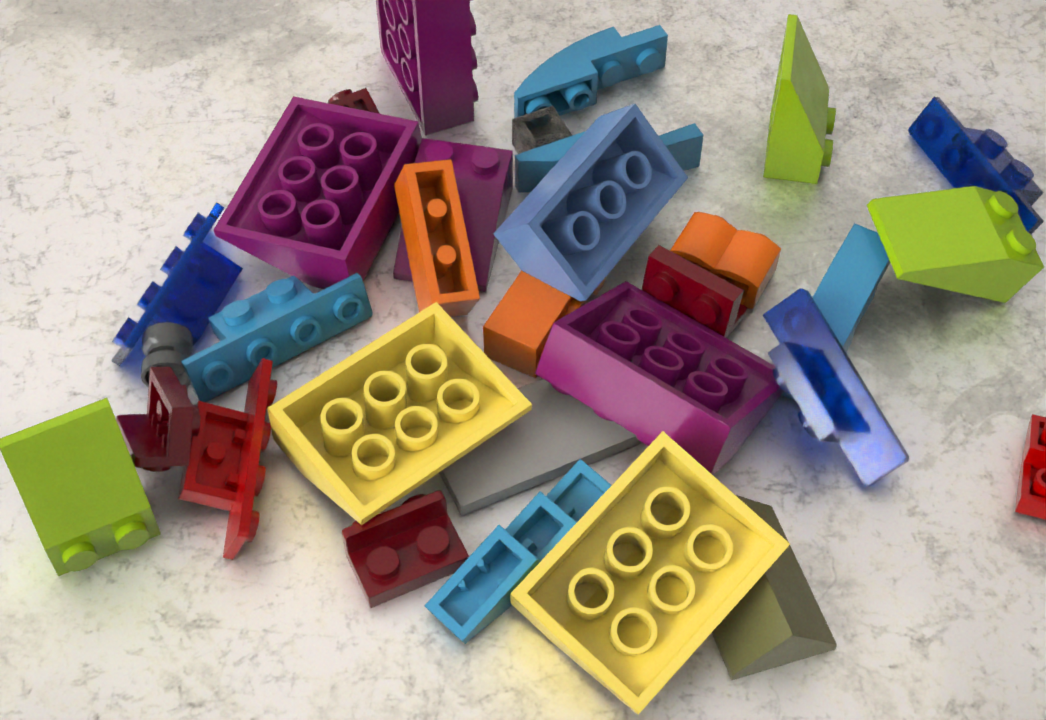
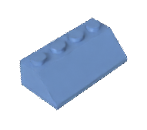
(593, 204)

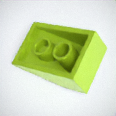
(799, 113)
(958, 241)
(80, 487)

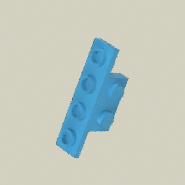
(274, 327)

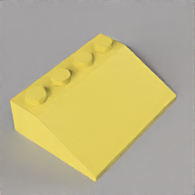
(395, 413)
(648, 572)

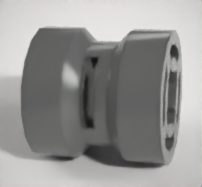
(166, 346)

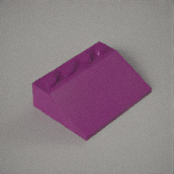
(431, 58)
(321, 191)
(659, 373)

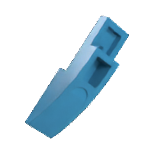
(600, 60)

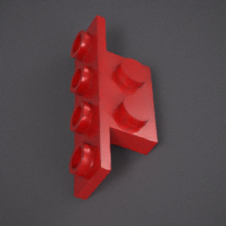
(226, 459)

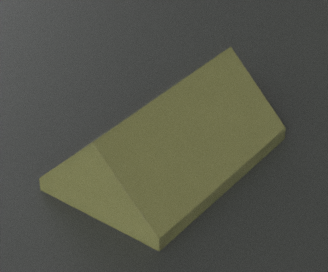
(775, 618)

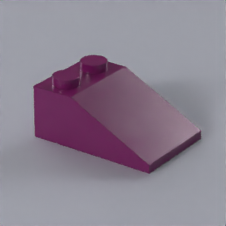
(484, 192)

